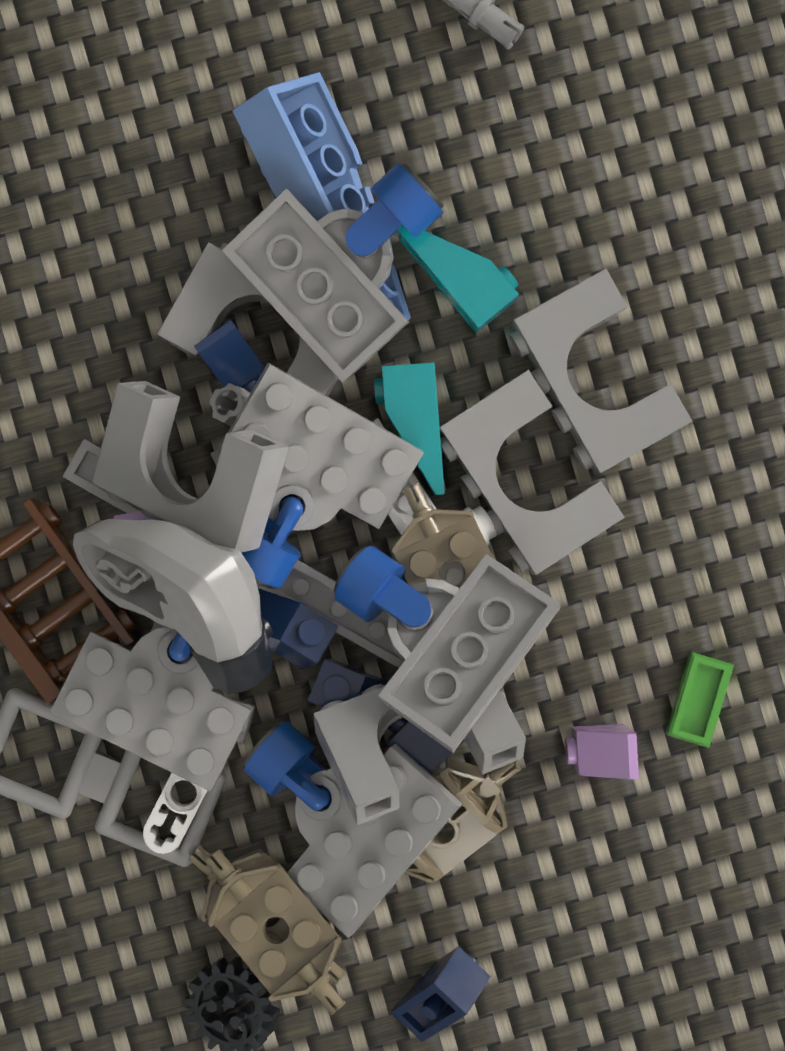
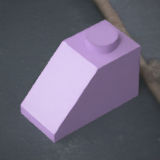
(603, 751)

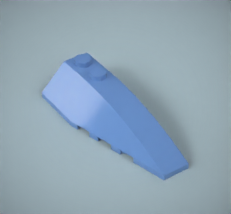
(309, 152)

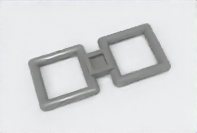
(98, 778)

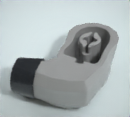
(187, 587)

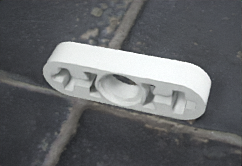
(179, 826)

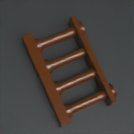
(24, 640)

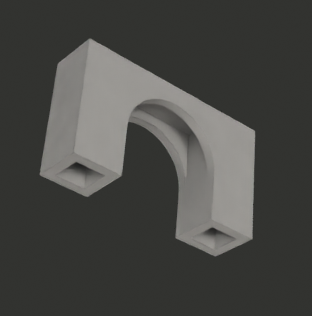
(208, 298)
(547, 337)
(137, 471)
(536, 536)
(351, 740)

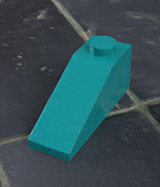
(465, 278)
(413, 412)

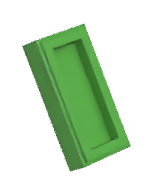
(699, 699)

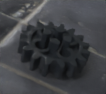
(210, 994)

